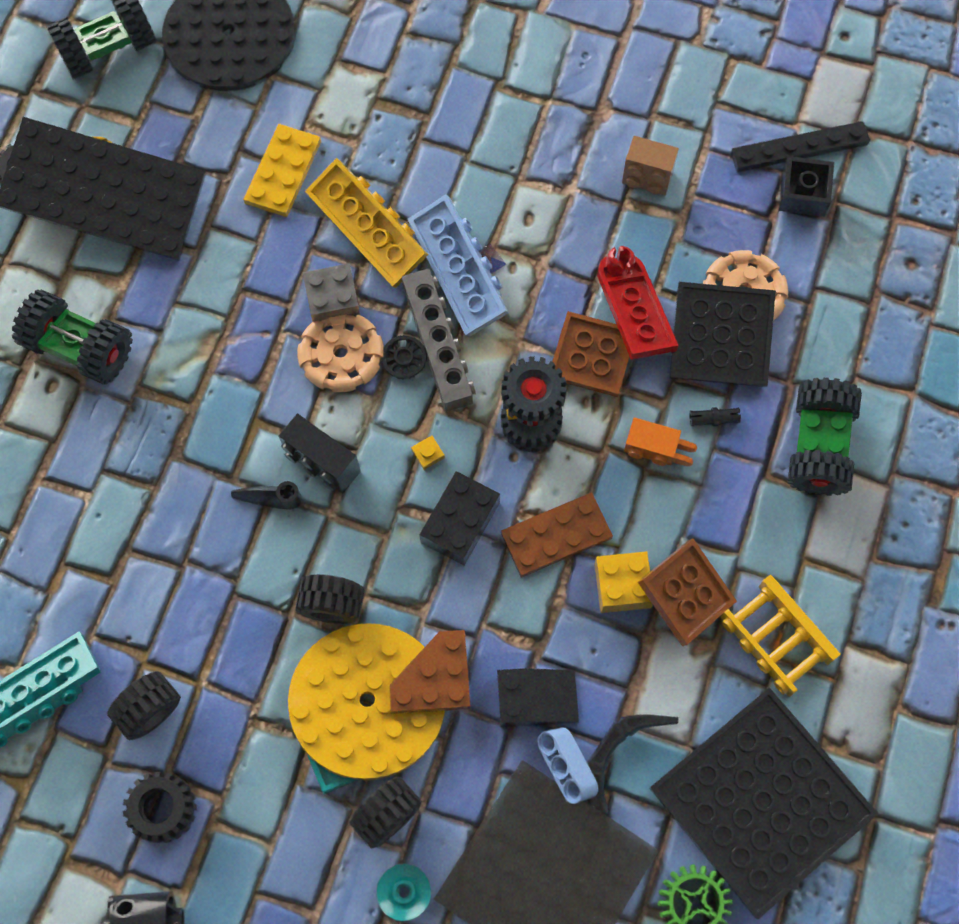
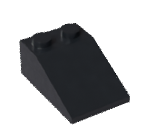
(537, 697)

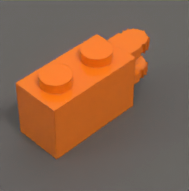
(657, 443)

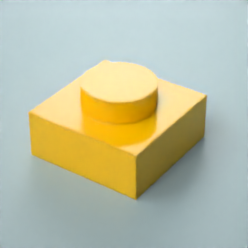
(427, 452)

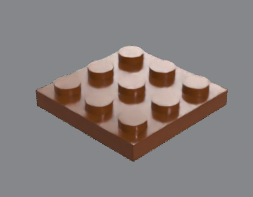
(591, 354)
(687, 592)

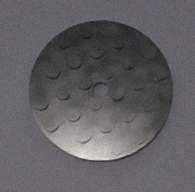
(232, 62)

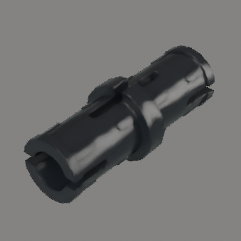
(715, 416)

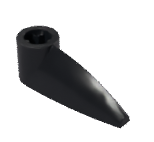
(270, 495)

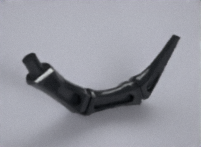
(616, 735)

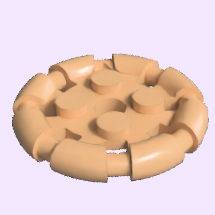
(749, 276)
(338, 338)

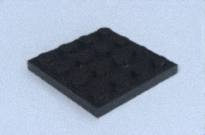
(723, 334)

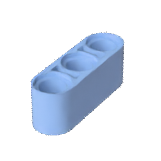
(567, 765)

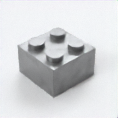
(331, 292)

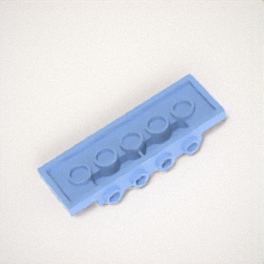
(459, 265)

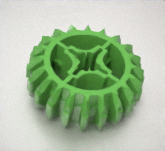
(707, 882)

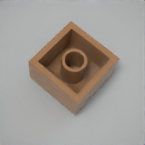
(649, 165)

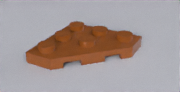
(434, 677)

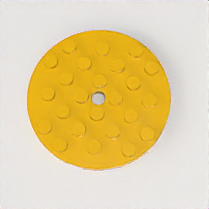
(328, 710)

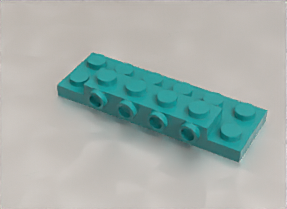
(44, 685)

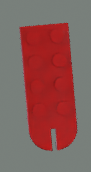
(635, 305)

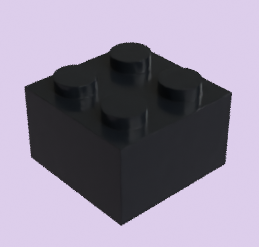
(806, 186)

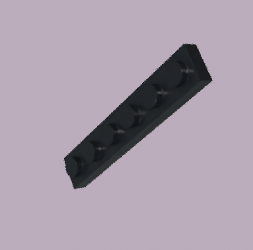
(800, 145)

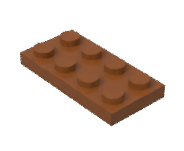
(556, 534)

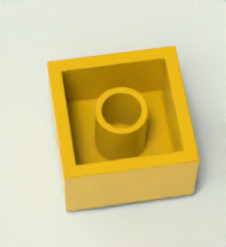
(618, 581)

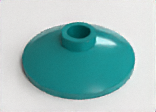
(388, 892)

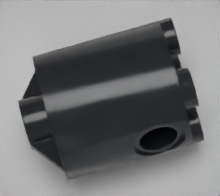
(144, 909)

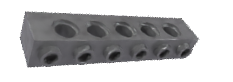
(451, 395)

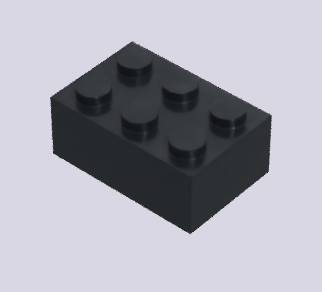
(319, 454)
(460, 518)

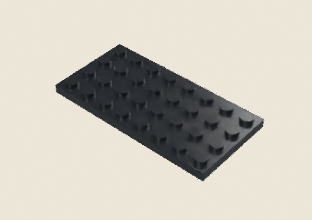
(101, 188)

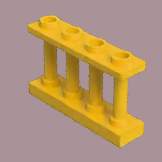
(789, 612)

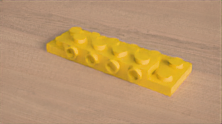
(367, 222)

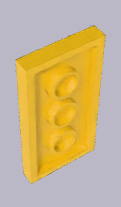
(282, 170)

